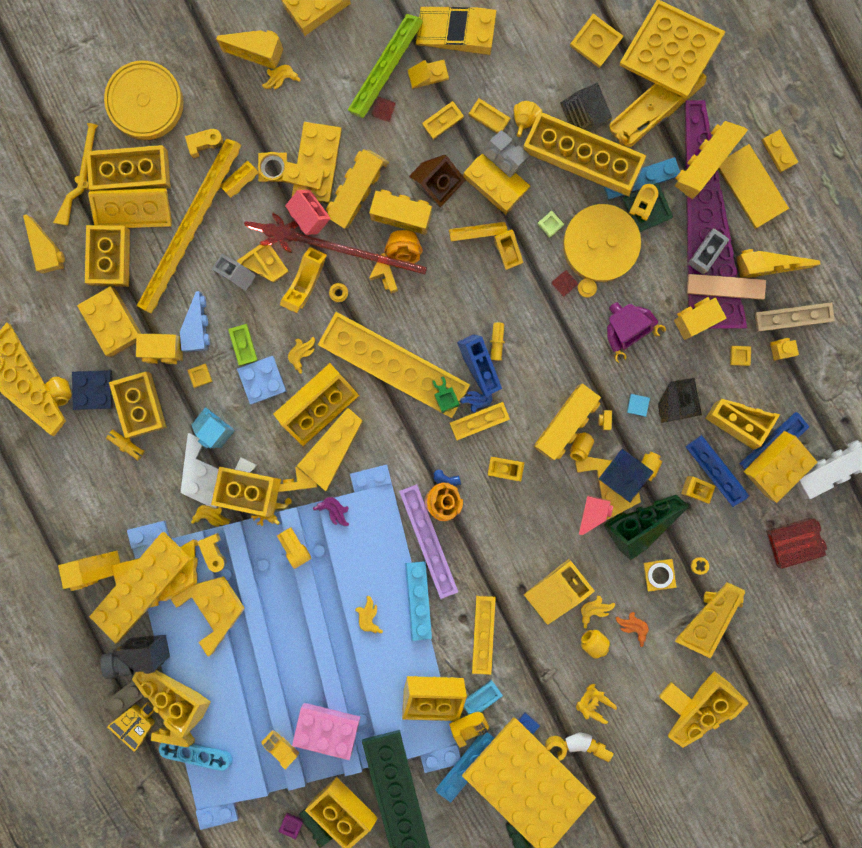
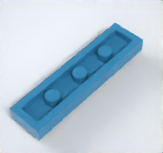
(651, 174)
(454, 782)

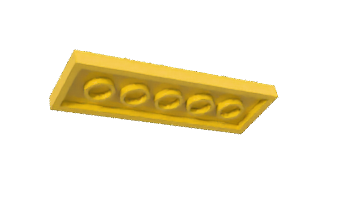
(140, 587)

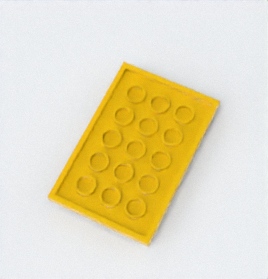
(528, 786)

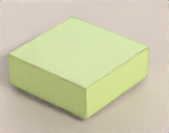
(550, 224)

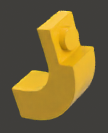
(305, 280)

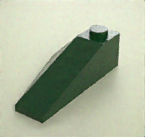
(640, 529)

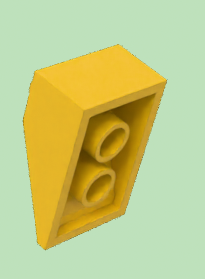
(254, 46)

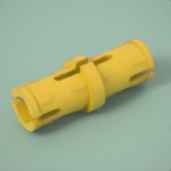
(125, 444)

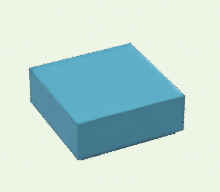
(638, 405)

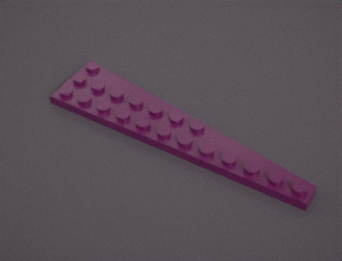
(704, 214)

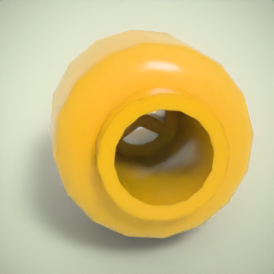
(59, 390)
(595, 643)

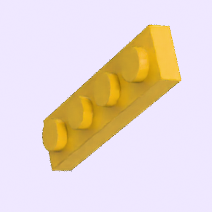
(483, 635)

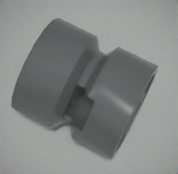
(112, 666)

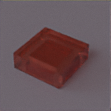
(564, 283)

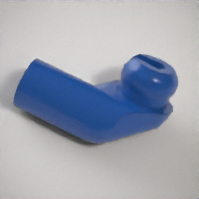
(439, 477)

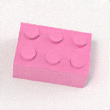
(326, 731)

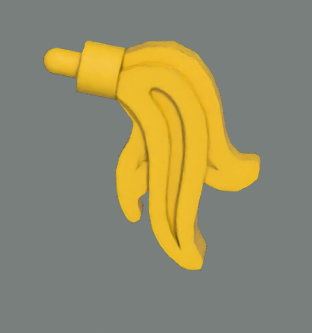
(278, 76)
(299, 351)
(212, 514)
(595, 608)
(366, 616)

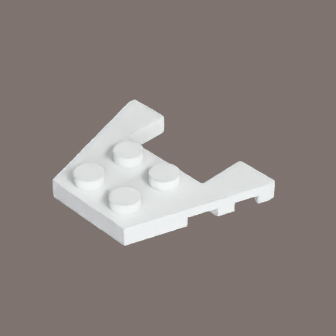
(200, 477)

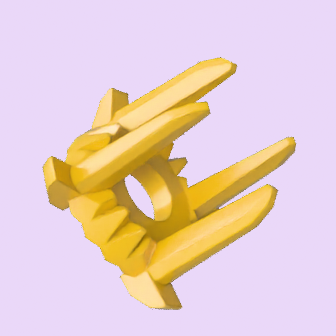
(588, 708)

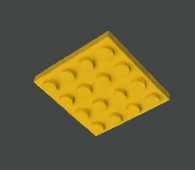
(672, 48)

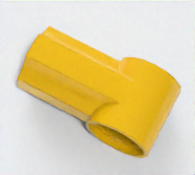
(296, 552)

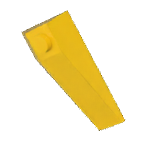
(764, 263)
(175, 702)
(709, 707)

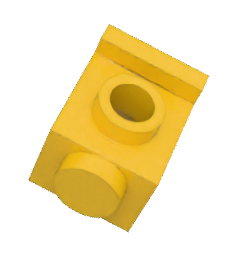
(784, 349)

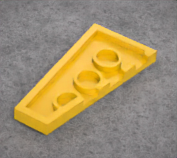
(711, 622)

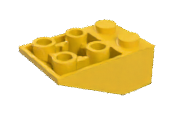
(559, 592)

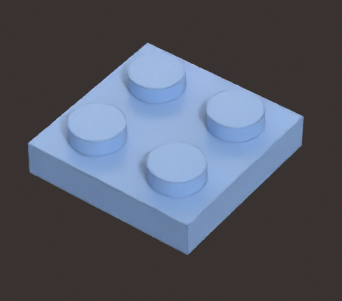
(261, 380)

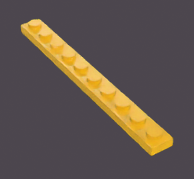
(188, 226)

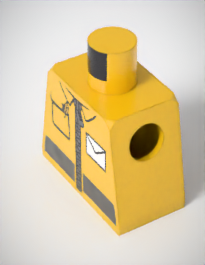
(133, 725)

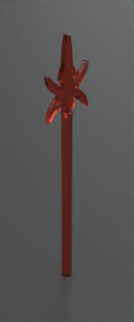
(283, 233)

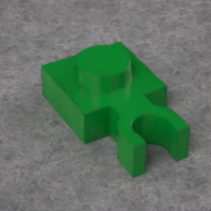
(446, 397)

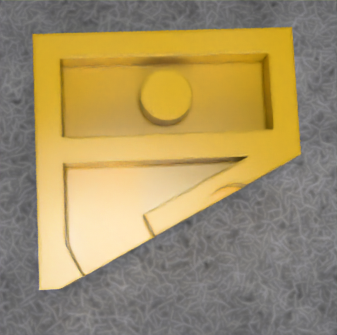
(264, 262)

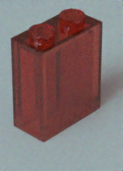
(796, 542)

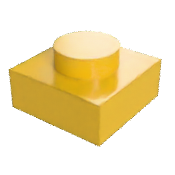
(605, 420)

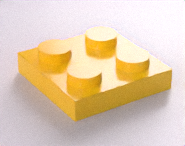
(596, 40)

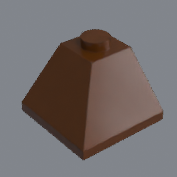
(437, 179)

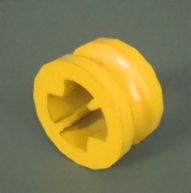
(705, 566)

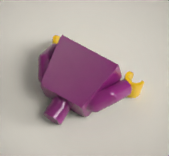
(629, 326)

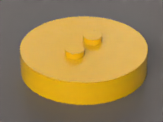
(143, 100)
(601, 243)

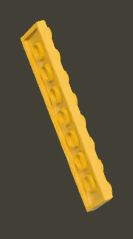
(388, 361)

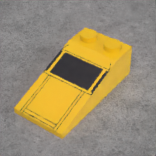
(457, 28)

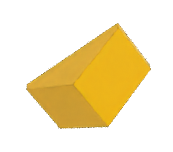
(698, 489)

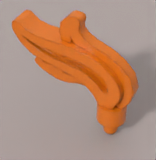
(634, 625)

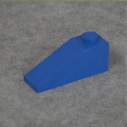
(479, 363)

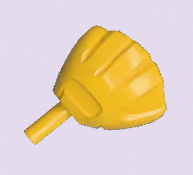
(525, 115)

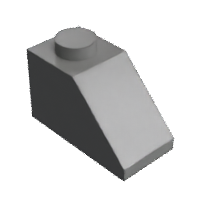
(234, 272)

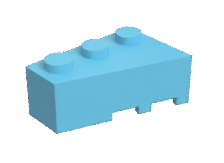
(211, 429)

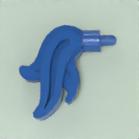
(477, 400)

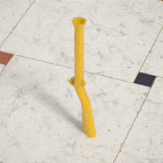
(64, 212)

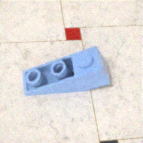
(193, 331)

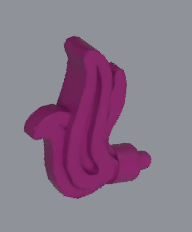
(335, 510)

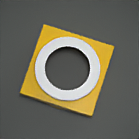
(263, 158)
(649, 568)

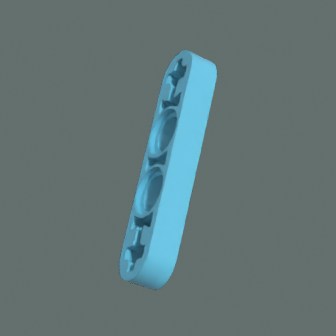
(195, 758)

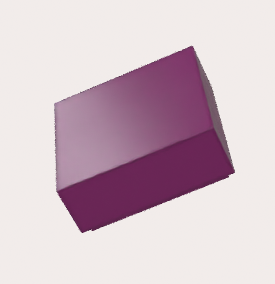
(291, 826)

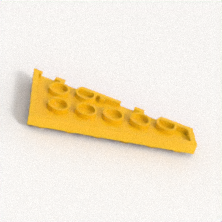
(24, 385)

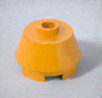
(403, 246)
(443, 502)

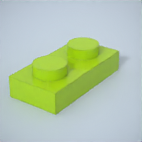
(243, 344)

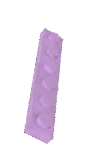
(428, 541)

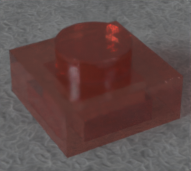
(383, 109)

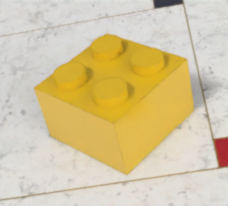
(696, 320)
(159, 347)

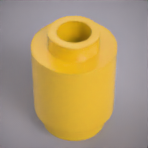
(581, 447)
(653, 462)

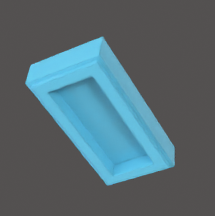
(482, 698)

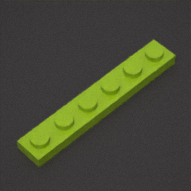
(385, 65)

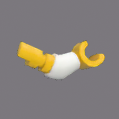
(578, 742)

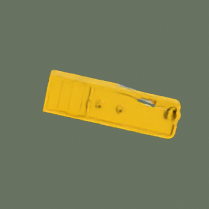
(652, 106)

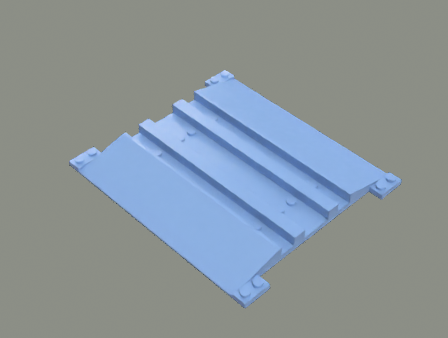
(300, 645)

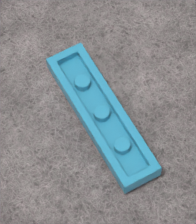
(418, 600)

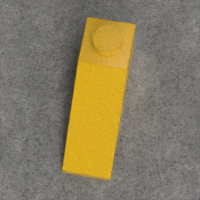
(45, 253)

